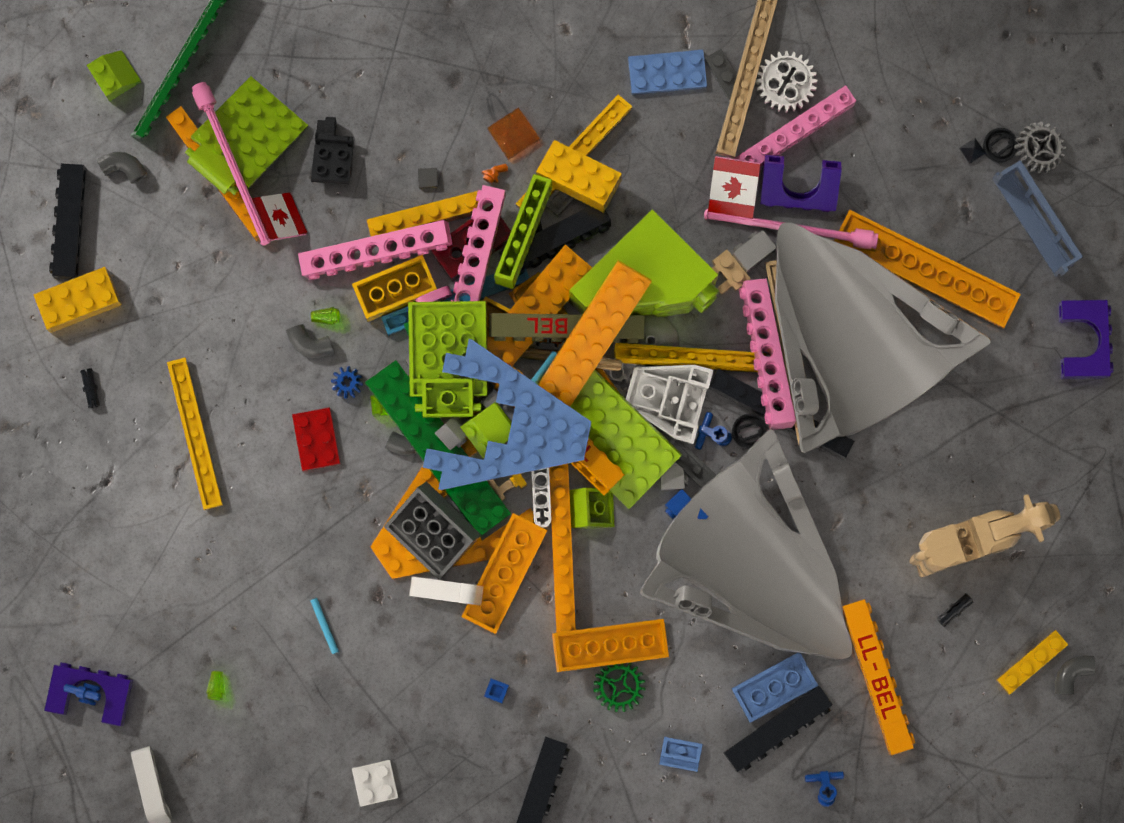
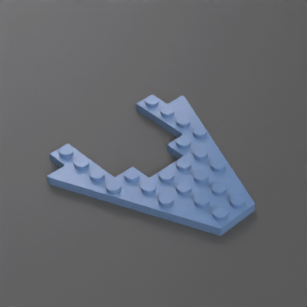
(541, 430)

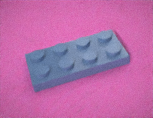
(667, 72)
(774, 687)

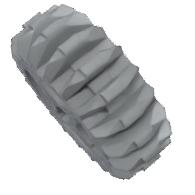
(1053, 155)

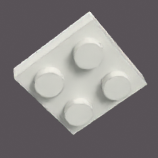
(375, 783)

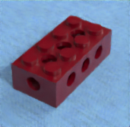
(459, 239)

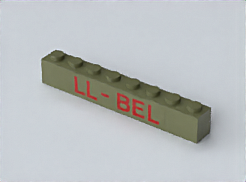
(552, 326)

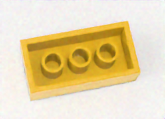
(579, 176)
(394, 288)
(77, 299)

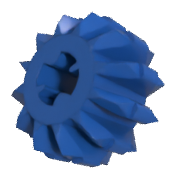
(353, 384)

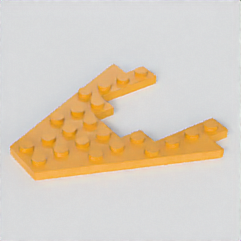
(402, 563)

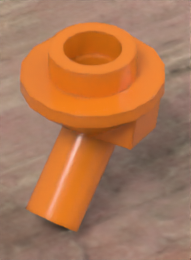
(491, 175)

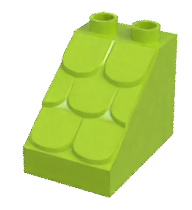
(655, 250)

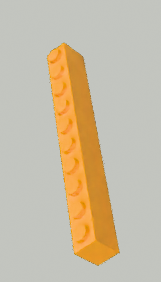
(562, 548)

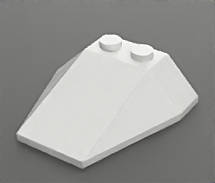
(670, 397)

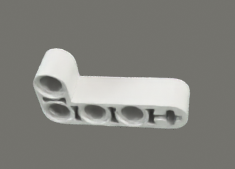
(541, 489)
(446, 591)
(150, 786)

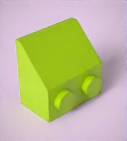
(113, 74)
(486, 426)
(591, 509)

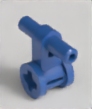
(714, 433)
(86, 694)
(825, 777)

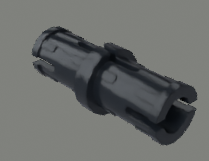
(90, 388)
(955, 610)

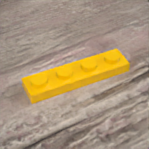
(1032, 662)

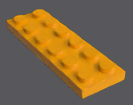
(505, 572)
(610, 645)

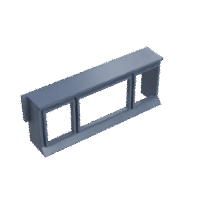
(1034, 222)

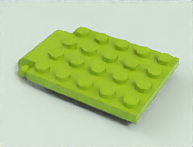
(256, 131)
(439, 330)

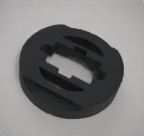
(1003, 132)
(736, 429)

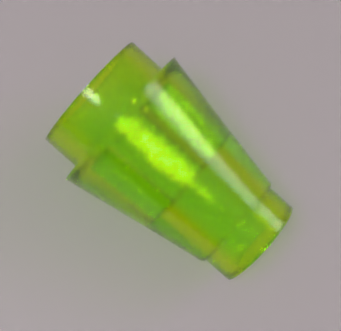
(326, 316)
(215, 687)

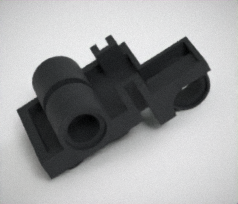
(331, 154)

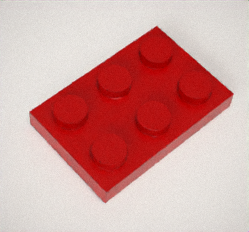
(316, 439)

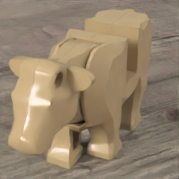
(981, 536)

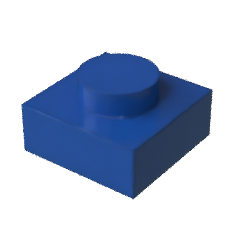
(496, 690)

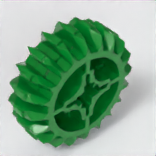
(611, 701)

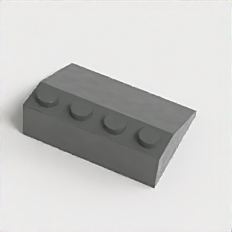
(432, 530)

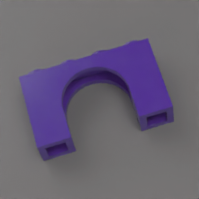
(821, 197)
(1096, 315)
(116, 691)

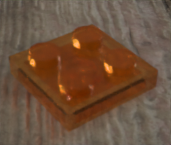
(513, 133)

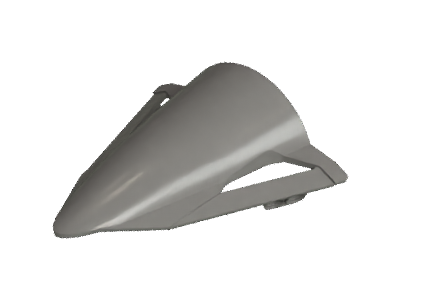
(862, 348)
(752, 562)

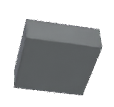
(427, 178)

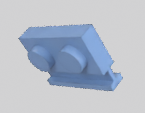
(680, 754)

